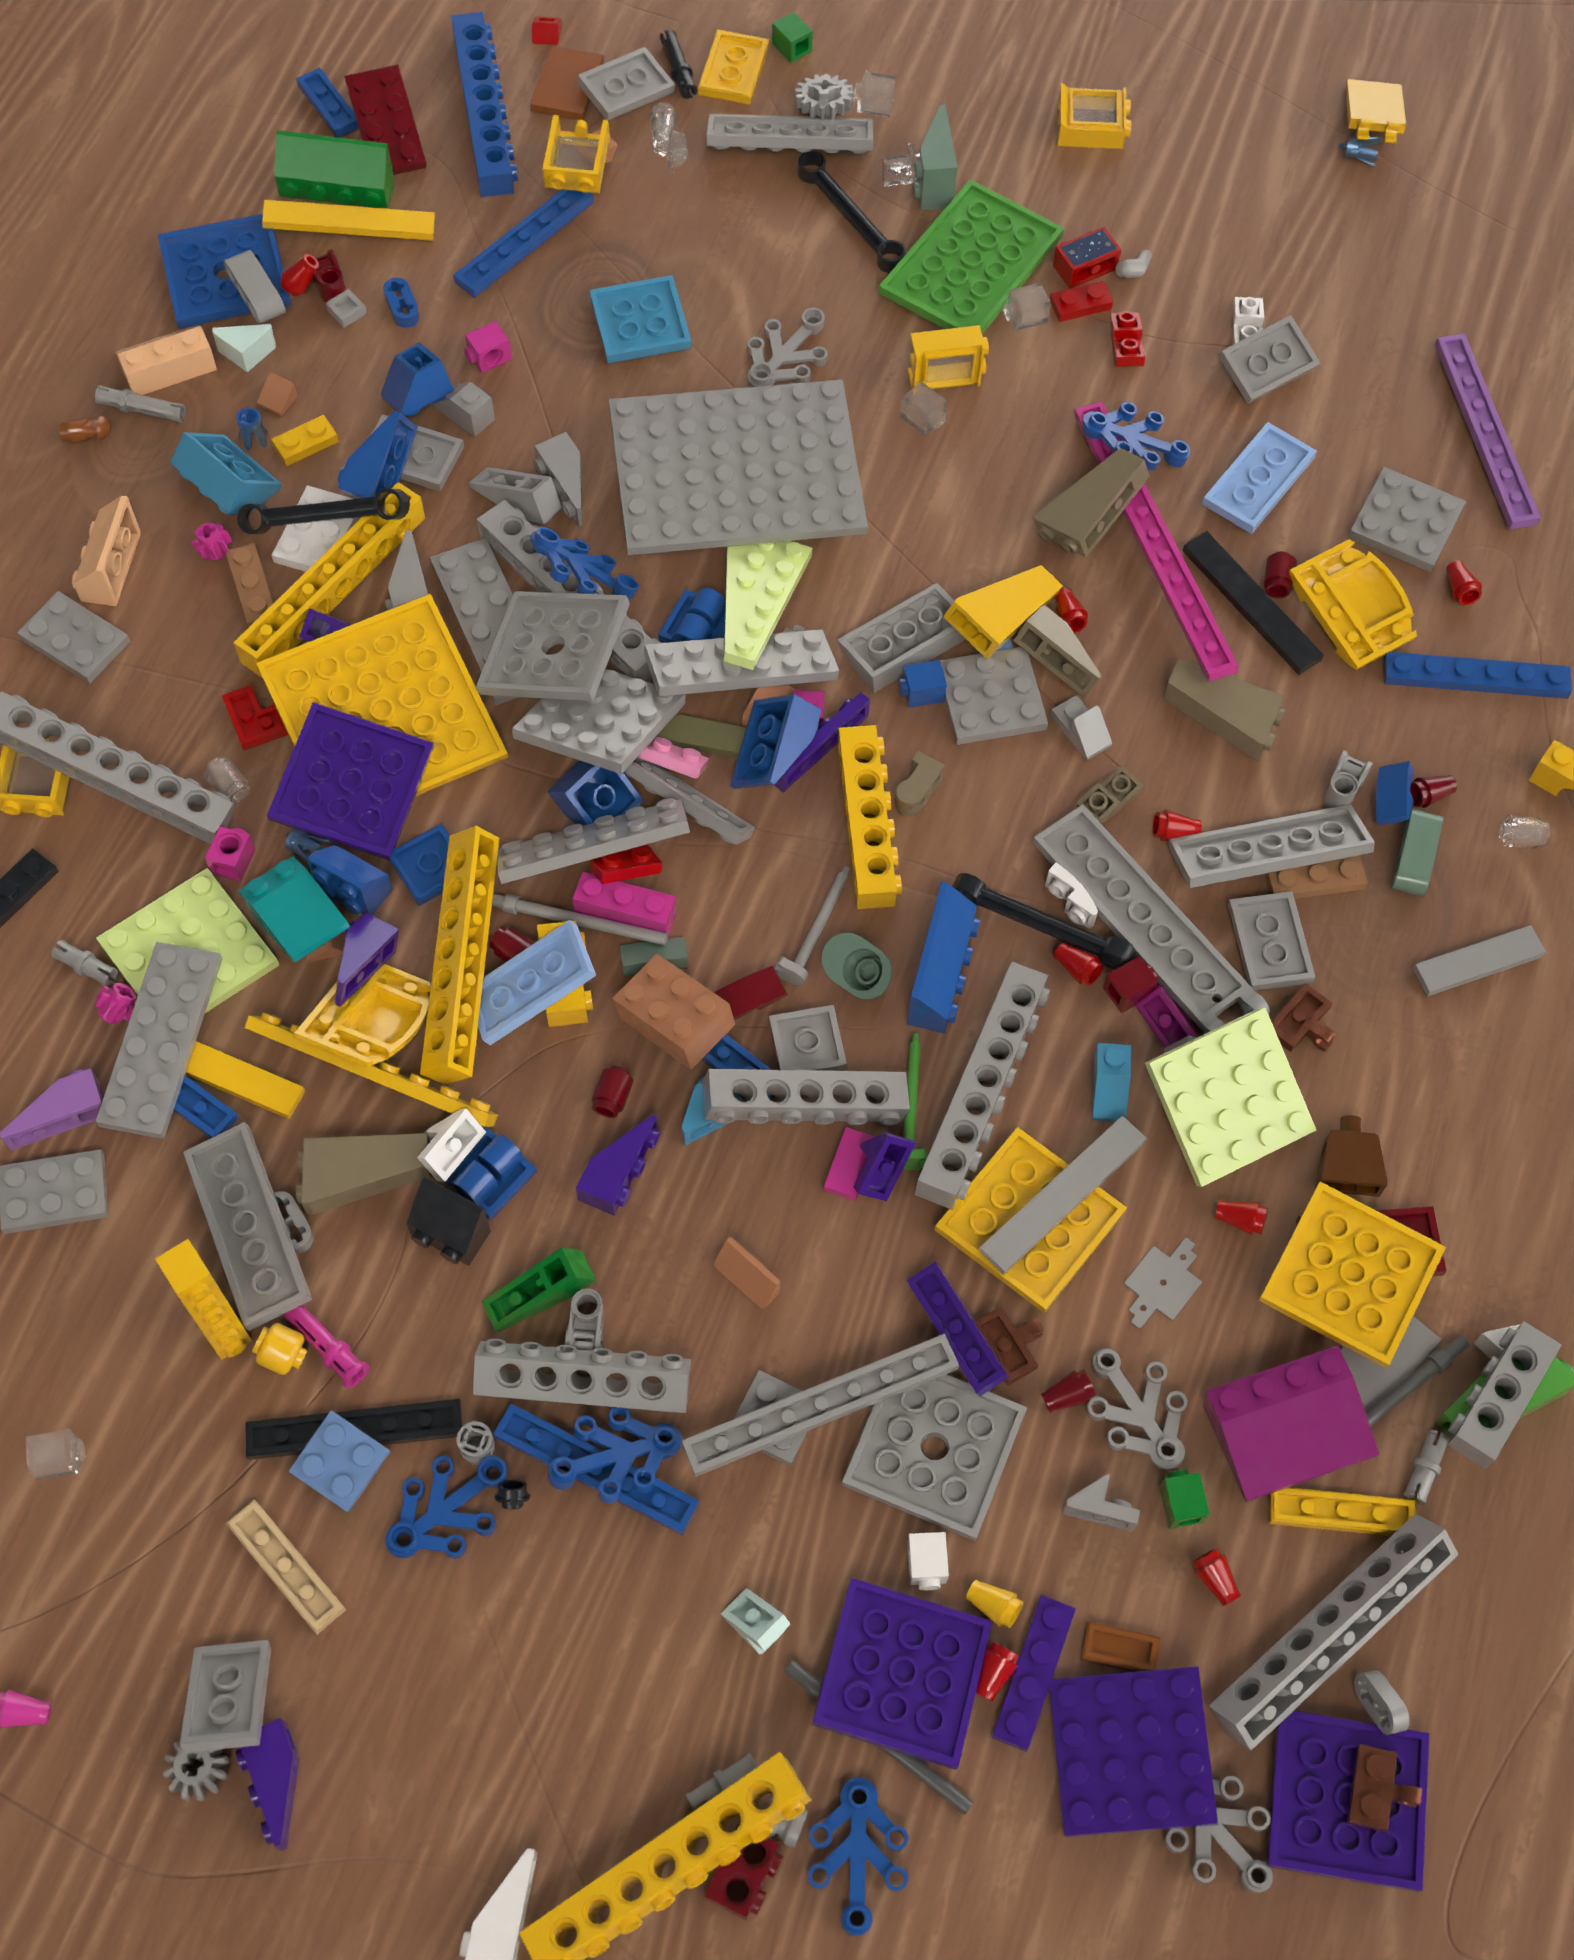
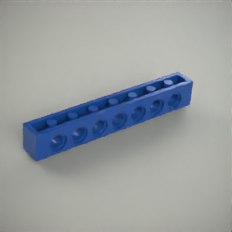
(482, 104)

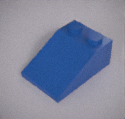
(379, 459)
(774, 739)

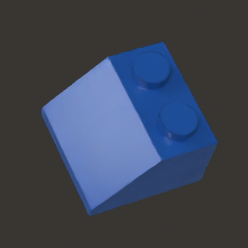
(593, 792)

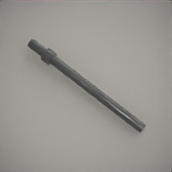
(1436, 1363)
(913, 1764)

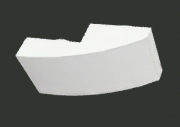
(1247, 317)
(1079, 904)

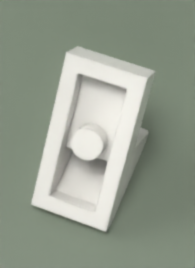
(450, 1143)

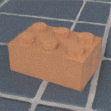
(674, 1011)

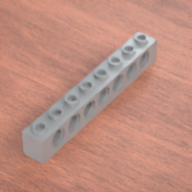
(510, 538)
(115, 782)
(947, 1186)
(1333, 1631)

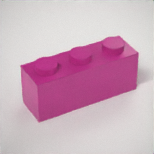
(625, 903)

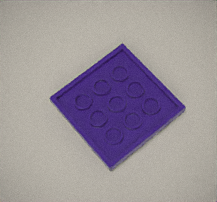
(350, 781)
(902, 1673)
(1132, 1752)
(1313, 1798)

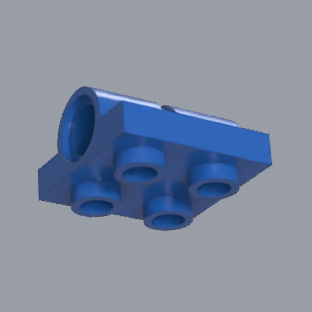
(695, 617)
(491, 1173)

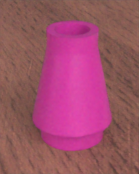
(22, 1710)

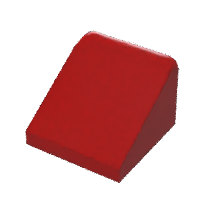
(546, 30)

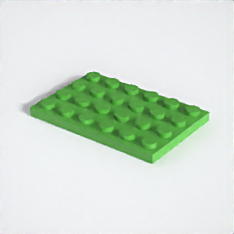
(971, 259)

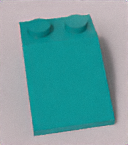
(293, 909)

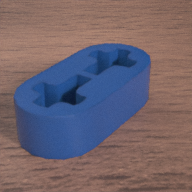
(405, 301)

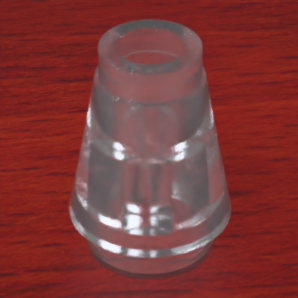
(662, 124)

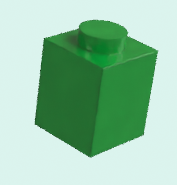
(792, 37)
(1184, 1499)

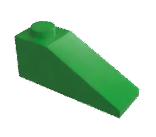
(539, 1288)

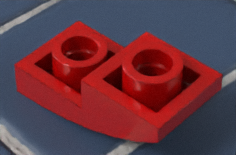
(1127, 339)

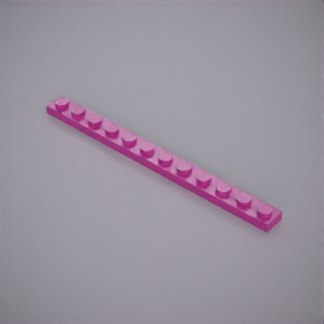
(1171, 571)

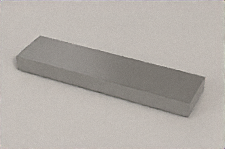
(1479, 960)

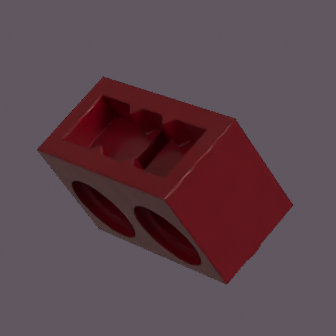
(750, 1875)

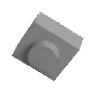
(346, 308)

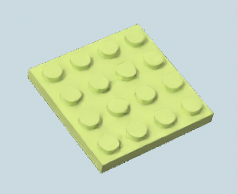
(196, 917)
(1230, 1096)

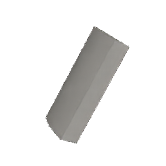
(901, 637)

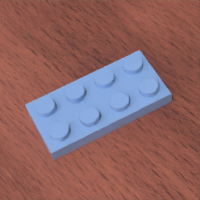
(1259, 477)
(533, 981)

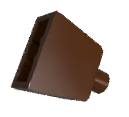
(1352, 1160)

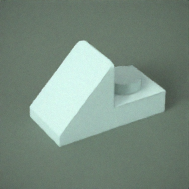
(755, 1620)

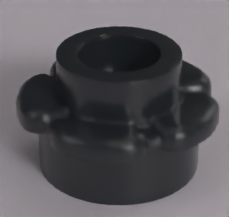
(512, 1494)

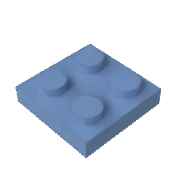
(339, 1461)

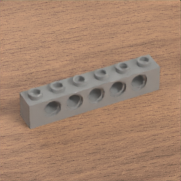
(886, 1088)
(565, 1386)

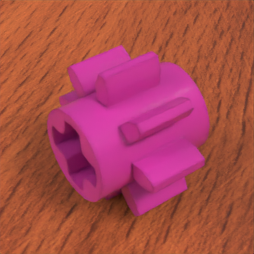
(211, 541)
(115, 1003)

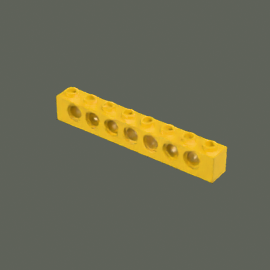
(328, 580)
(460, 956)
(775, 1776)

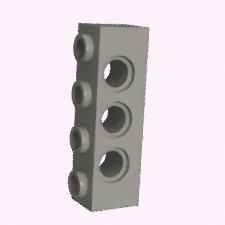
(1536, 1353)

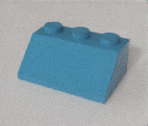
(223, 471)

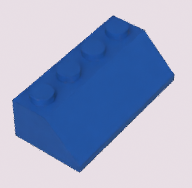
(942, 961)

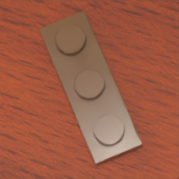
(249, 581)
(1319, 878)

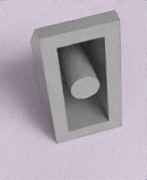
(468, 407)

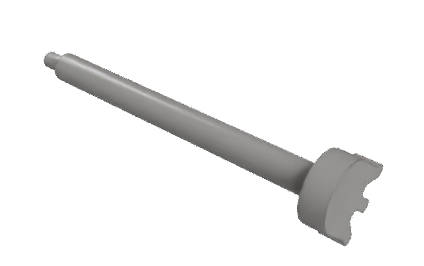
(794, 971)

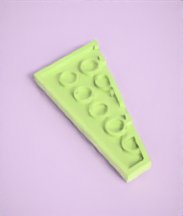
(757, 591)

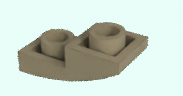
(1112, 795)

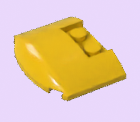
(1355, 603)
(372, 1021)

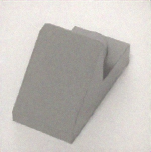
(1082, 726)
(1091, 1506)

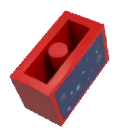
(1086, 257)

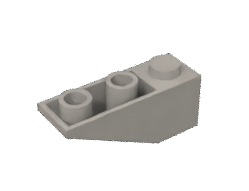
(562, 462)

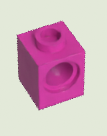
(487, 347)
(233, 864)

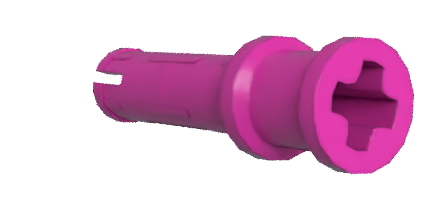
(334, 1353)

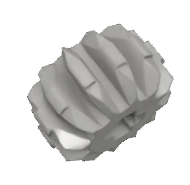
(188, 1782)

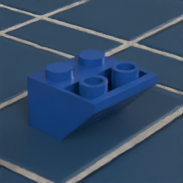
(415, 380)
(349, 879)

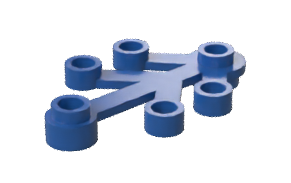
(1103, 427)
(549, 543)
(619, 1452)
(442, 1510)
(858, 1848)

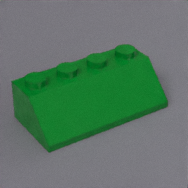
(333, 170)

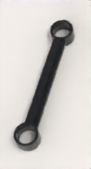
(849, 210)
(323, 511)
(1112, 951)

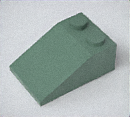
(936, 165)

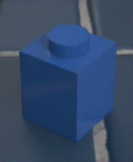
(923, 683)

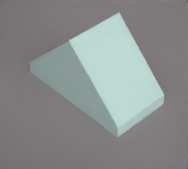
(245, 344)

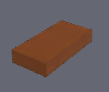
(1119, 1648)

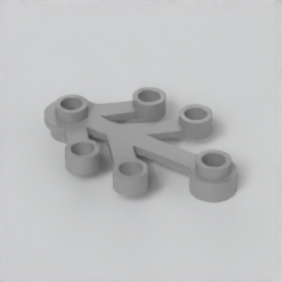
(766, 373)
(1139, 1413)
(1226, 1840)

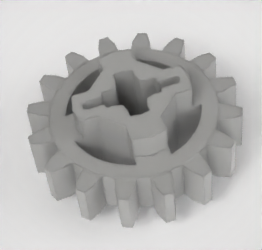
(824, 96)

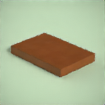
(558, 87)

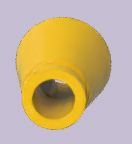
(995, 1603)

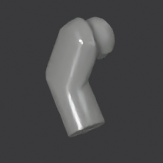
(1134, 267)

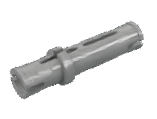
(130, 401)

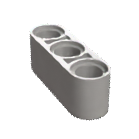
(254, 286)

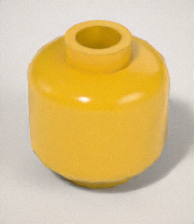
(279, 1349)

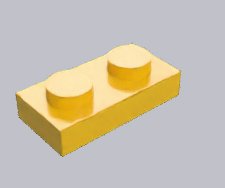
(305, 440)

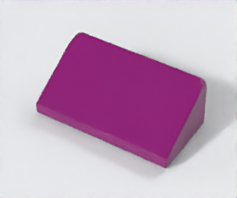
(1165, 1017)

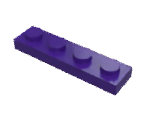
(849, 715)
(960, 1329)
(1033, 1674)

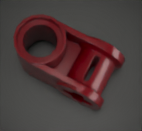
(328, 277)

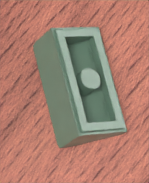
(637, 955)

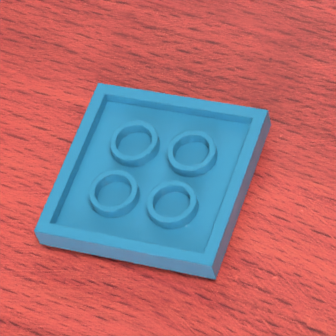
(640, 319)

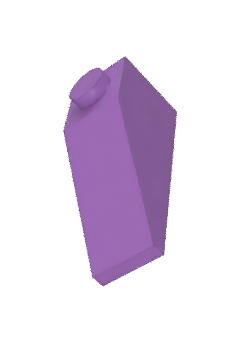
(60, 1108)

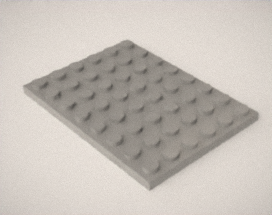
(736, 467)

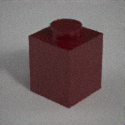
(1130, 983)

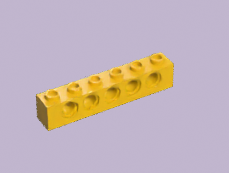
(870, 888)
(203, 1299)

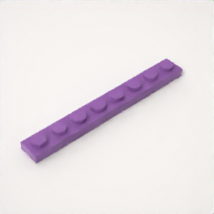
(1487, 432)

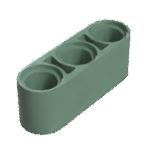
(1417, 852)

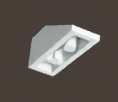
(498, 1925)

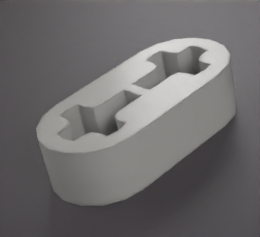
(296, 1218)
(1381, 1702)

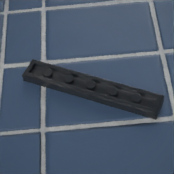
(1253, 603)
(383, 1424)

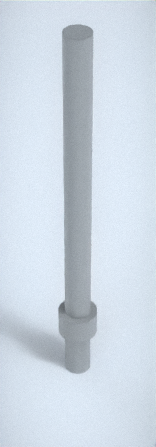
(513, 904)

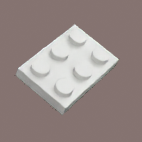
(306, 542)

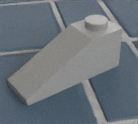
(529, 492)
(407, 576)

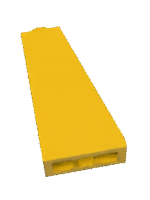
(1001, 609)

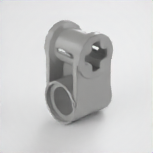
(1346, 778)
(585, 1331)

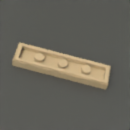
(286, 1566)

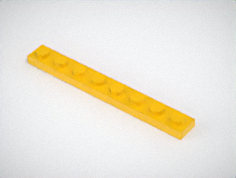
(384, 1074)

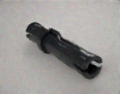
(681, 71)

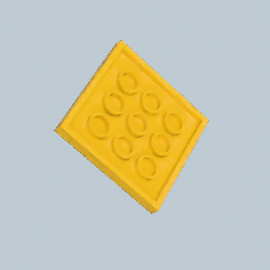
(1002, 1190)
(1352, 1274)

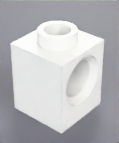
(927, 1560)

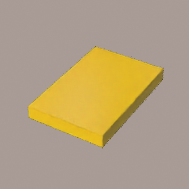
(733, 67)

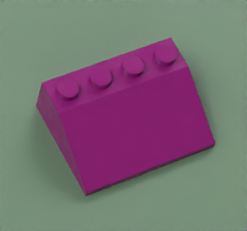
(1291, 1423)

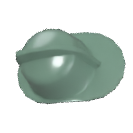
(857, 965)

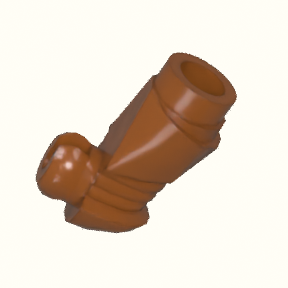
(85, 429)

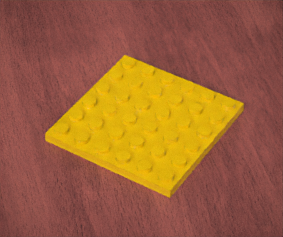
(397, 674)

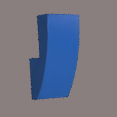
(1393, 793)

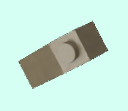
(1058, 649)

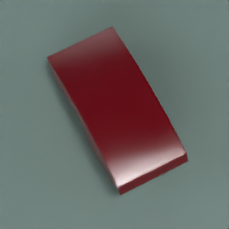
(753, 992)

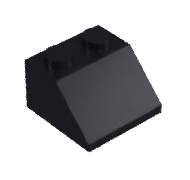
(447, 1223)

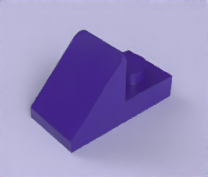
(885, 1162)

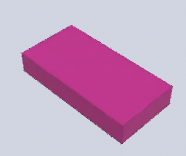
(847, 1164)

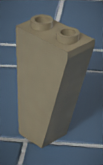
(1092, 504)
(1227, 707)
(356, 1168)

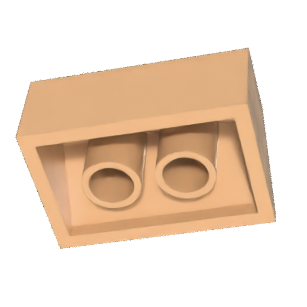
(166, 360)
(107, 554)

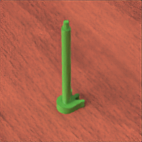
(917, 1157)

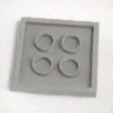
(1407, 519)
(992, 696)

